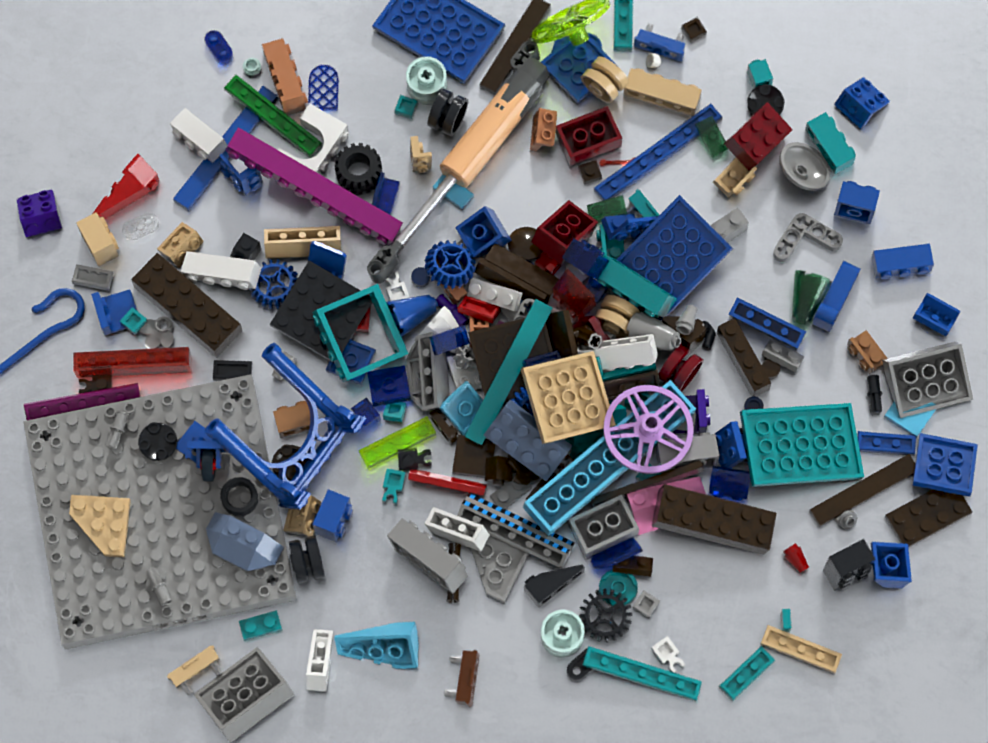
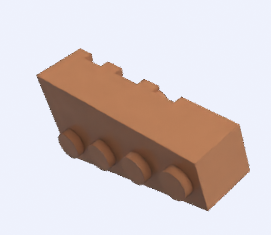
(284, 77)

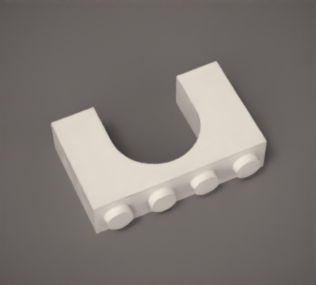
(329, 129)

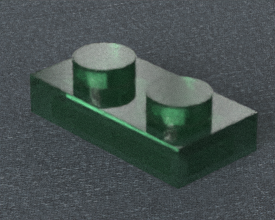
(608, 207)

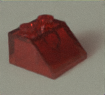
(573, 295)

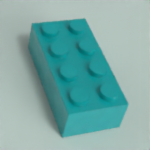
(636, 287)

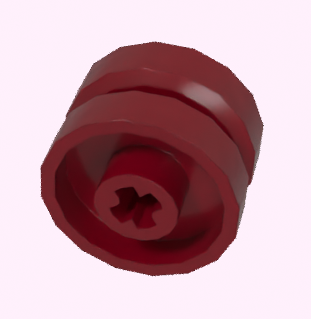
(680, 367)

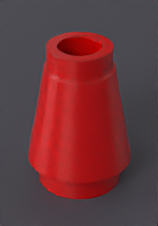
(796, 557)

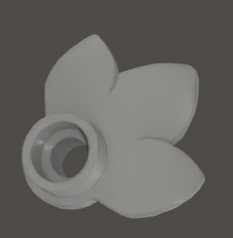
(156, 335)

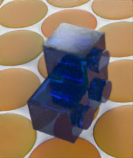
(586, 258)

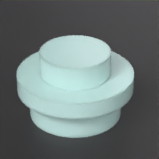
(252, 66)

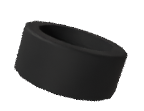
(239, 481)

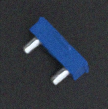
(660, 44)

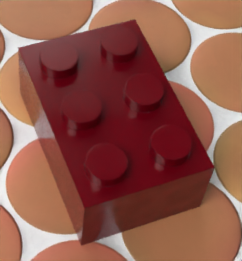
(588, 136)
(758, 136)
(561, 227)

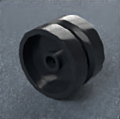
(447, 112)
(306, 559)

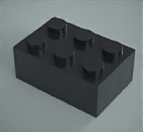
(849, 565)

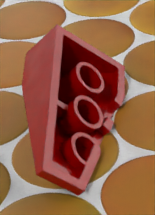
(137, 182)

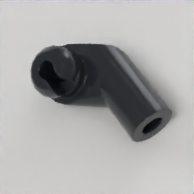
(709, 336)

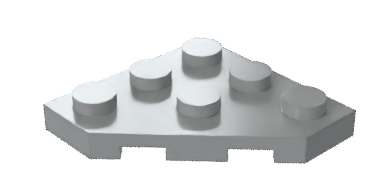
(499, 566)

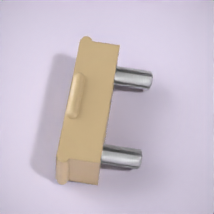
(194, 666)

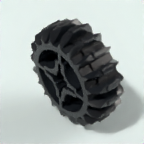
(616, 629)

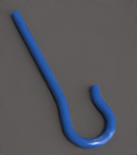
(51, 330)

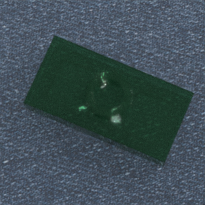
(711, 136)

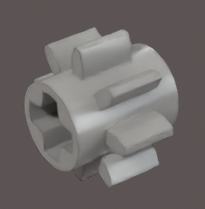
(464, 357)

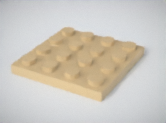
(567, 397)

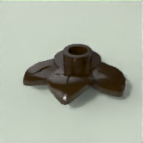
(524, 475)

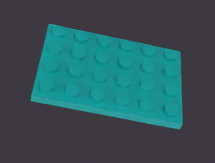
(801, 444)

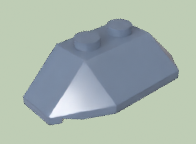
(241, 543)

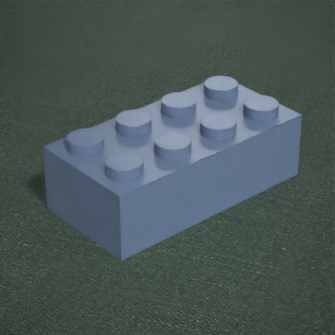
(519, 436)

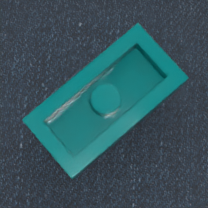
(260, 625)

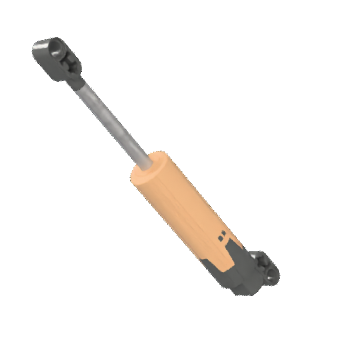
(475, 146)

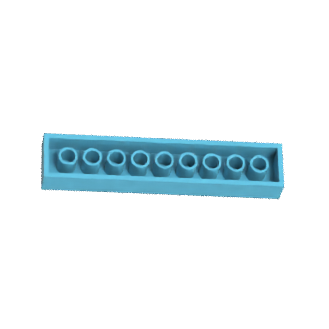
(596, 468)

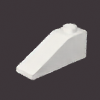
(319, 660)

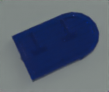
(616, 554)

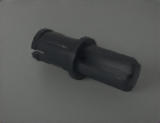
(874, 394)

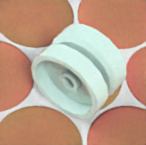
(426, 79)
(565, 622)

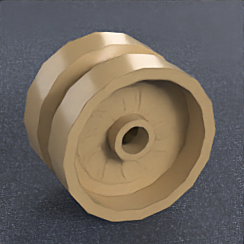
(604, 79)
(616, 315)

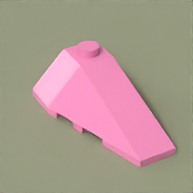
(643, 502)

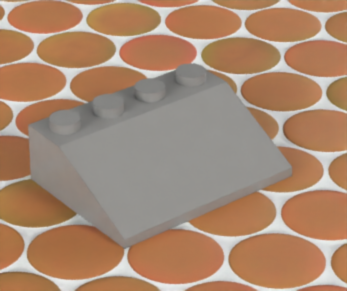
(927, 377)
(244, 694)

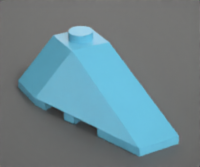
(388, 644)

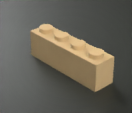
(662, 91)
(297, 241)

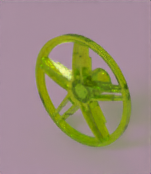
(573, 24)

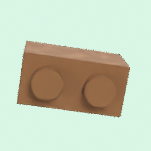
(292, 419)

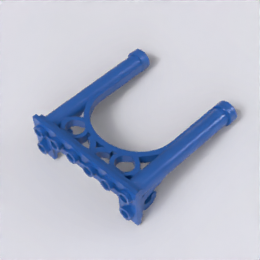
(339, 421)

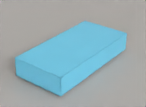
(457, 194)

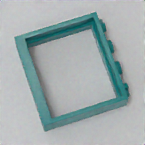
(386, 319)

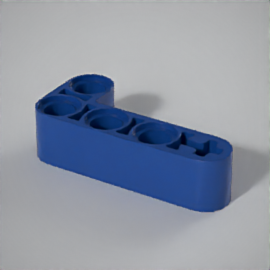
(836, 296)

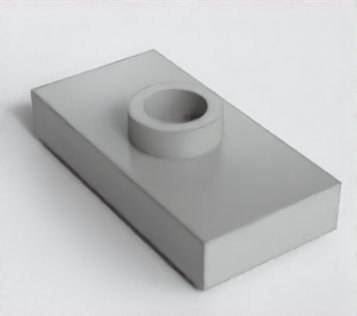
(92, 277)

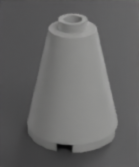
(664, 336)

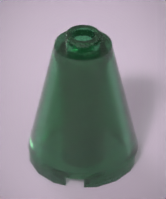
(807, 295)

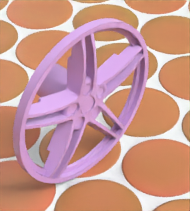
(648, 429)

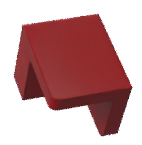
(548, 264)

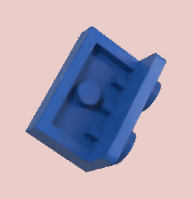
(936, 314)

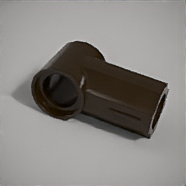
(587, 337)

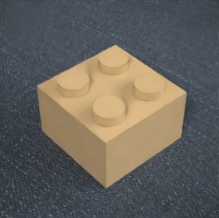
(98, 238)

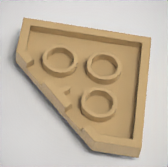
(103, 521)

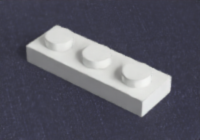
(494, 294)

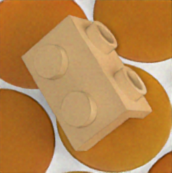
(733, 177)

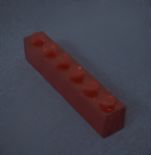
(132, 362)

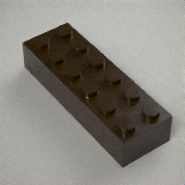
(186, 305)
(714, 519)

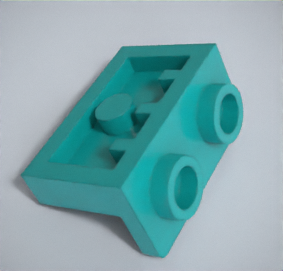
(610, 247)

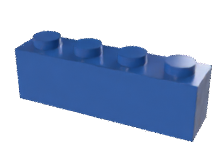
(767, 323)

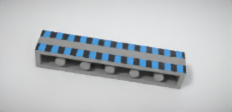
(516, 530)

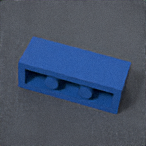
(902, 261)

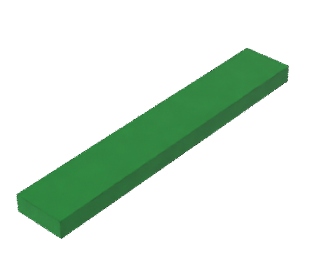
(272, 116)

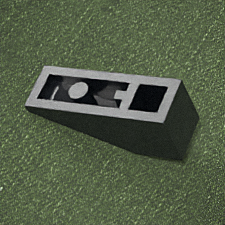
(549, 583)

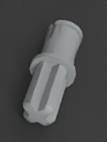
(117, 430)
(158, 586)

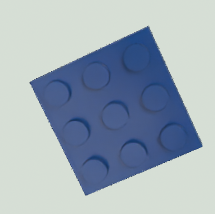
(570, 62)
(945, 464)

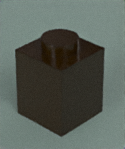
(498, 470)

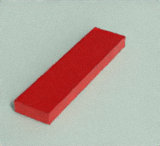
(447, 482)

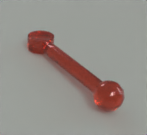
(603, 162)

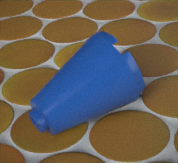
(411, 311)

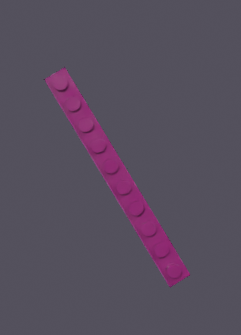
(313, 187)

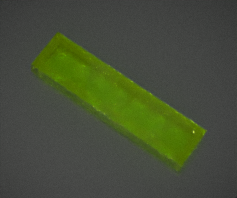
(400, 439)

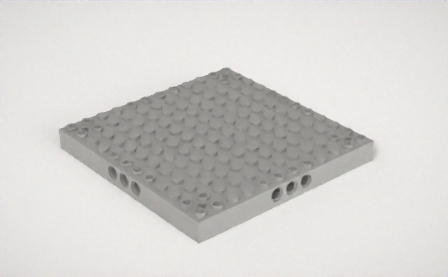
(165, 515)

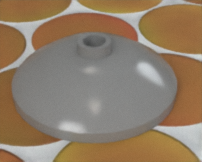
(804, 166)

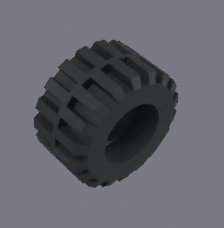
(356, 154)

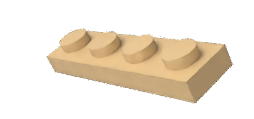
(801, 649)

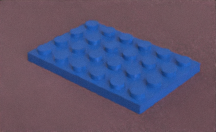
(441, 29)
(676, 251)

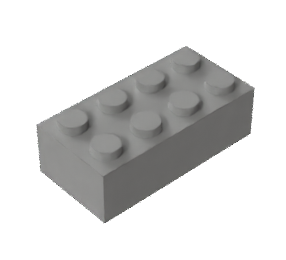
(428, 555)

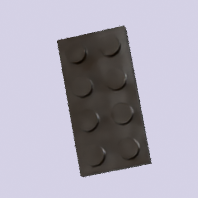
(927, 515)

